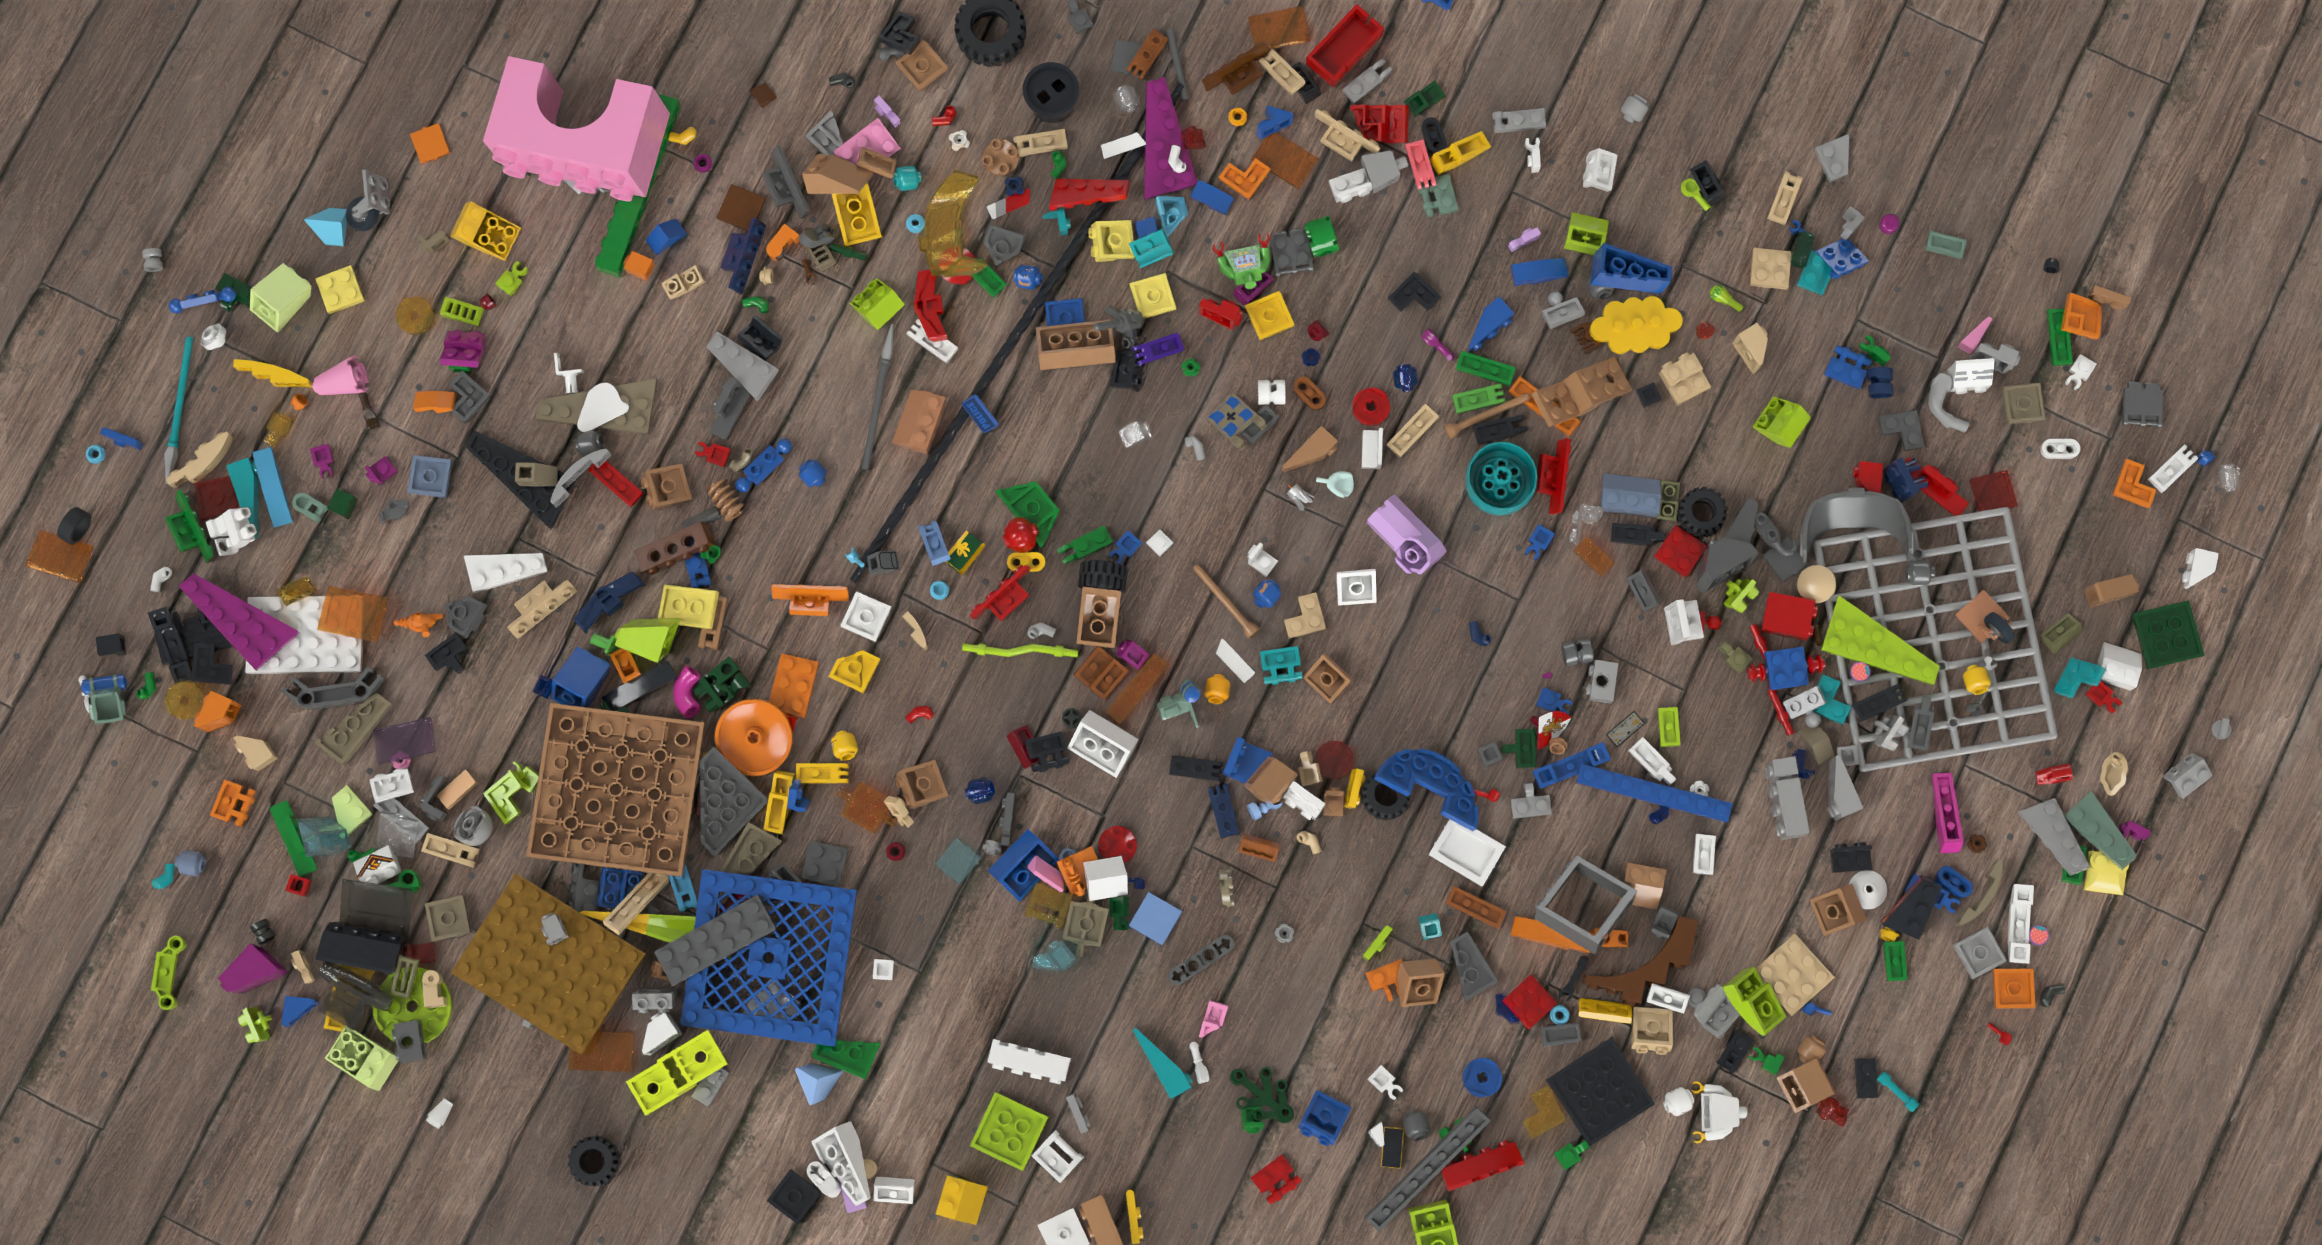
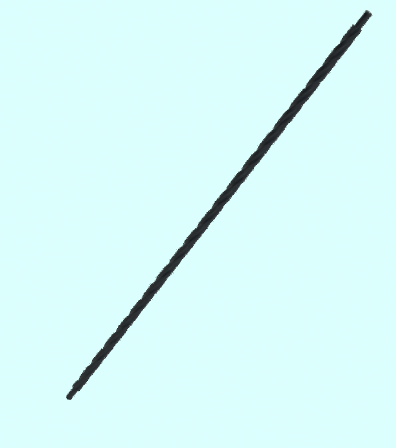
(999, 359)

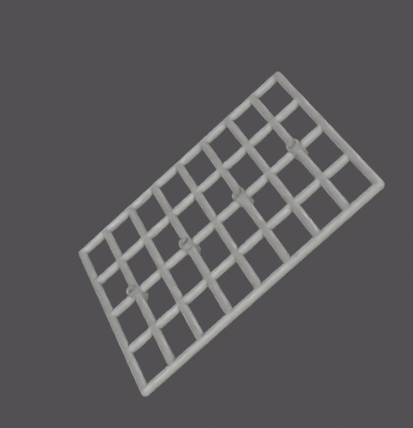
(1934, 638)

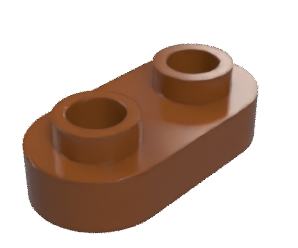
(1310, 393)

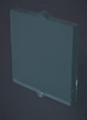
(958, 861)

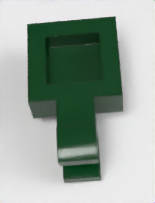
(1119, 909)

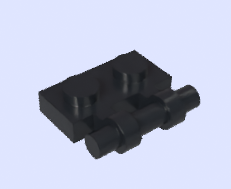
(1047, 745)

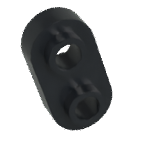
(1434, 136)

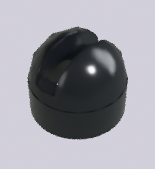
(2051, 266)

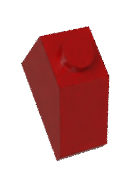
(1868, 476)

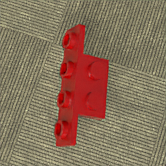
(1552, 475)
(1940, 489)
(1006, 598)

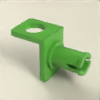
(605, 643)

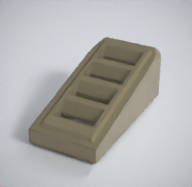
(824, 264)

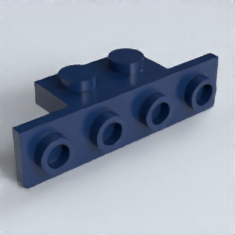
(741, 255)

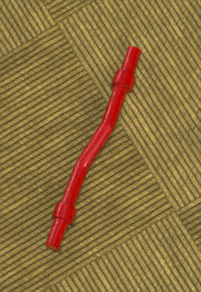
(1782, 716)

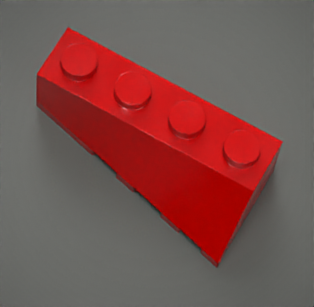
(1482, 1165)

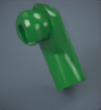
(149, 688)
(353, 855)

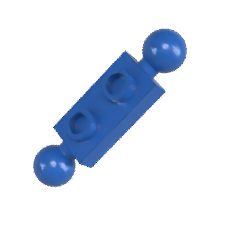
(227, 294)
(763, 465)

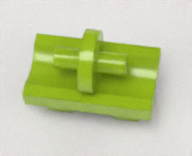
(1737, 591)
(257, 1023)

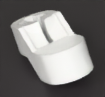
(829, 1187)

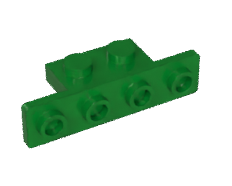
(186, 529)
(291, 835)

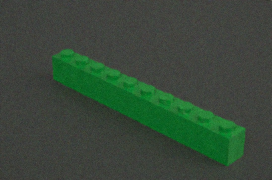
(629, 213)

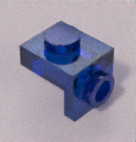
(1800, 760)

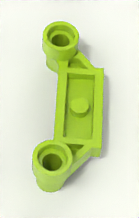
(165, 972)

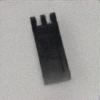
(1878, 703)
(1195, 768)

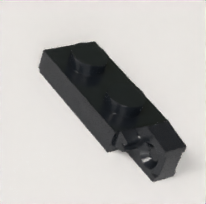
(1635, 534)

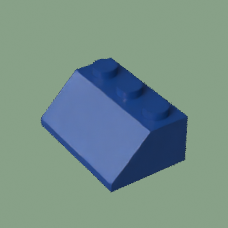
(1012, 867)

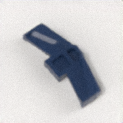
(607, 600)

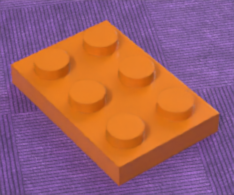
(794, 684)

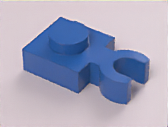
(1540, 539)
(1126, 545)
(1550, 701)

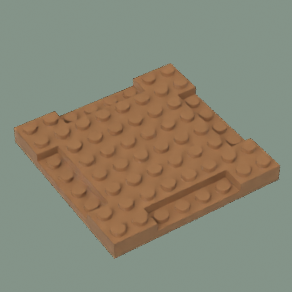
(616, 790)

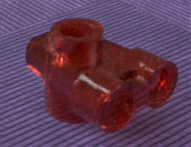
(1830, 1110)

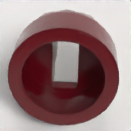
(487, 302)

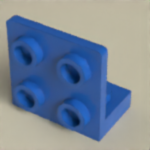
(1244, 760)

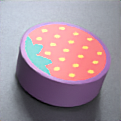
(1859, 672)
(2038, 935)

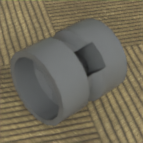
(1576, 652)

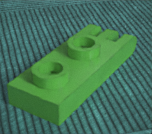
(1478, 399)

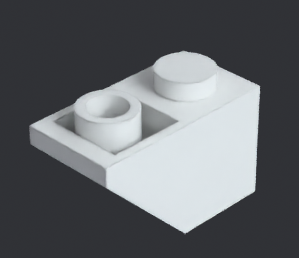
(2200, 565)

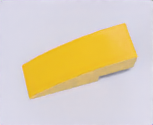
(1459, 153)
(777, 802)

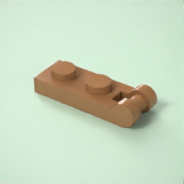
(717, 627)

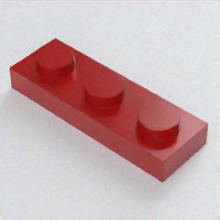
(616, 483)

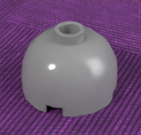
(473, 826)

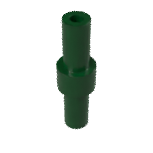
(848, 252)

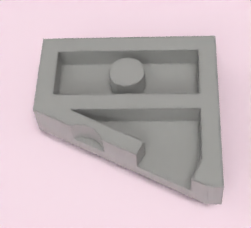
(826, 135)

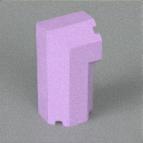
(1407, 535)

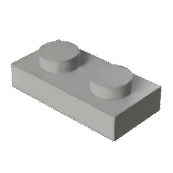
(1075, 1105)

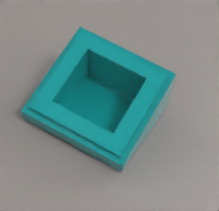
(1429, 926)

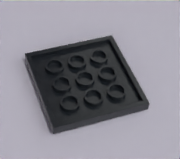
(1600, 1091)

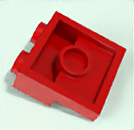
(1226, 314)

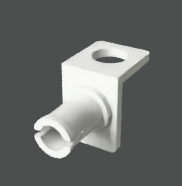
(570, 375)

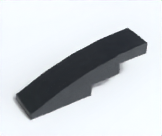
(640, 687)

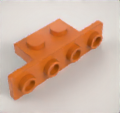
(809, 599)

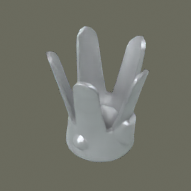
(1297, 493)

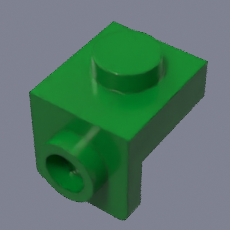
(1248, 1124)

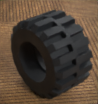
(1709, 498)
(1103, 575)
(1377, 809)
(577, 1161)

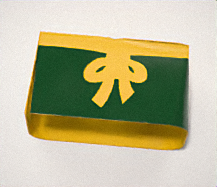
(964, 552)

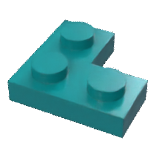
(2075, 673)
(1832, 709)

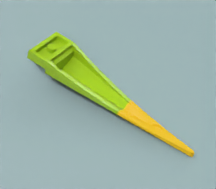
(658, 926)

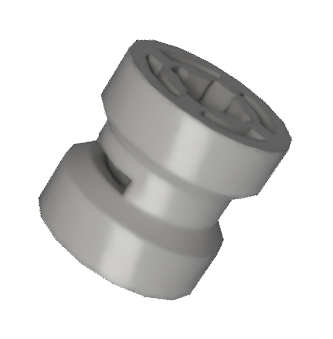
(152, 259)

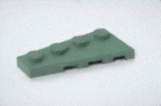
(2097, 827)

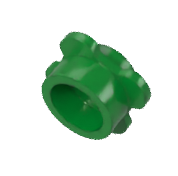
(715, 553)

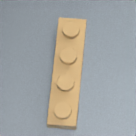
(635, 902)

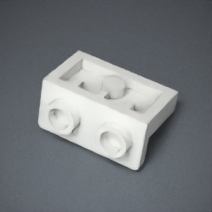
(1600, 169)
(1350, 185)
(391, 785)

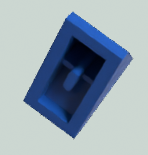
(665, 235)
(296, 1008)

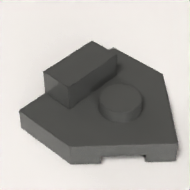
(1003, 243)
(465, 615)

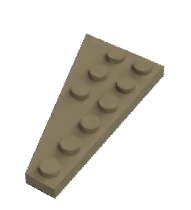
(637, 419)

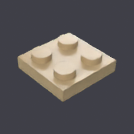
(1770, 268)

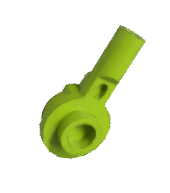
(1691, 189)

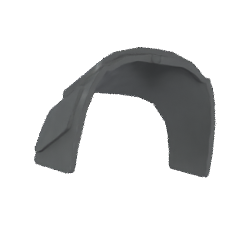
(1857, 509)

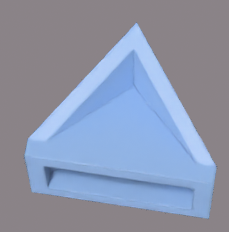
(817, 1081)

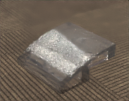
(398, 833)

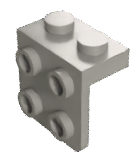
(1716, 1012)

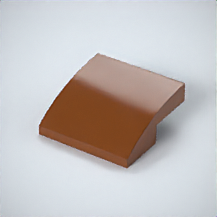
(1100, 672)

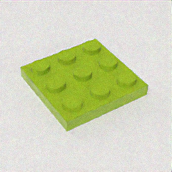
(1009, 1131)

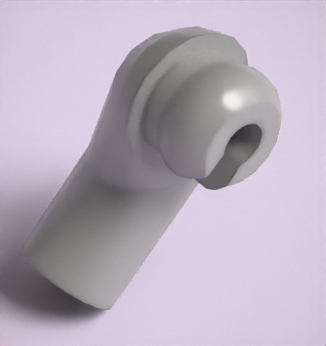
(1198, 446)
(1039, 629)

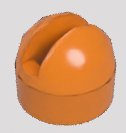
(299, 401)

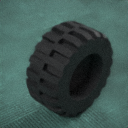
(990, 51)

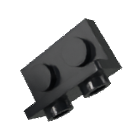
(1126, 371)
(1851, 858)

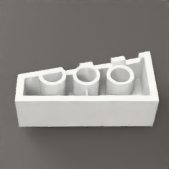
(1029, 1061)

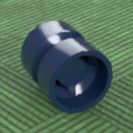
(1880, 382)

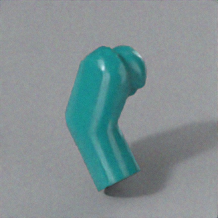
(166, 878)

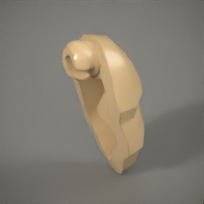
(2114, 773)

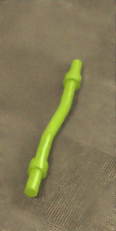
(982, 649)

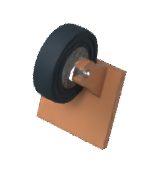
(1986, 619)

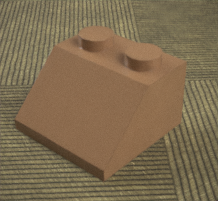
(1647, 882)
(1838, 909)
(1419, 982)

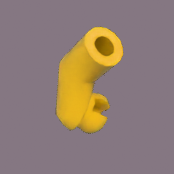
(683, 138)

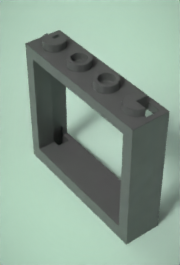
(1570, 930)

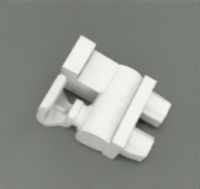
(236, 526)

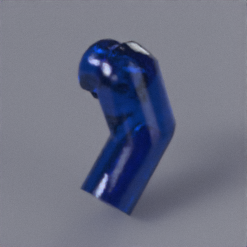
(1659, 815)

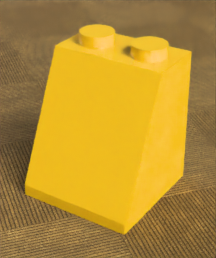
(961, 1200)

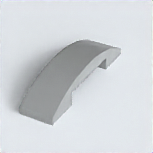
(597, 458)

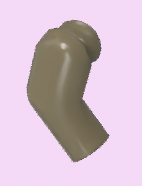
(743, 462)

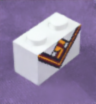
(377, 866)

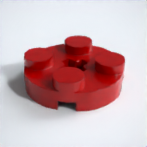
(1373, 417)

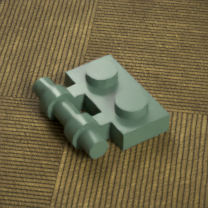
(1443, 195)

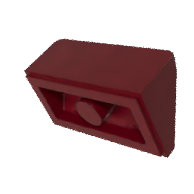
(1016, 739)

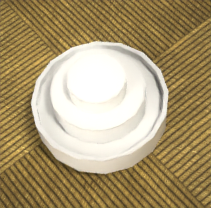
(213, 337)

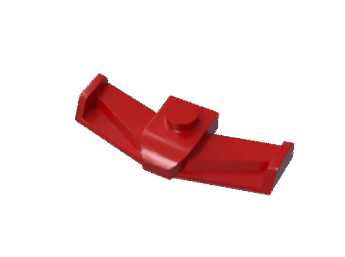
(929, 306)

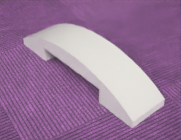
(2020, 923)

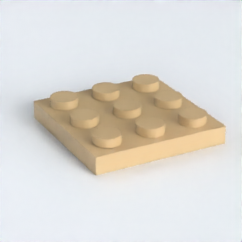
(1794, 974)

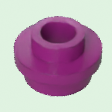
(700, 158)

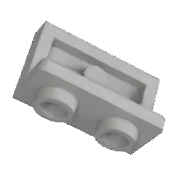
(2188, 775)

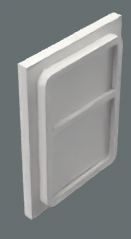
(1467, 852)

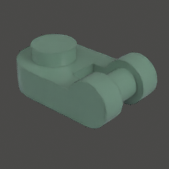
(303, 503)

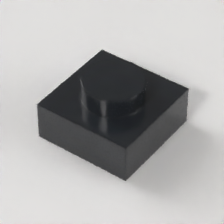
(1648, 395)

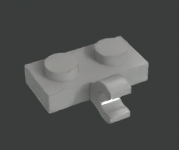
(1530, 805)

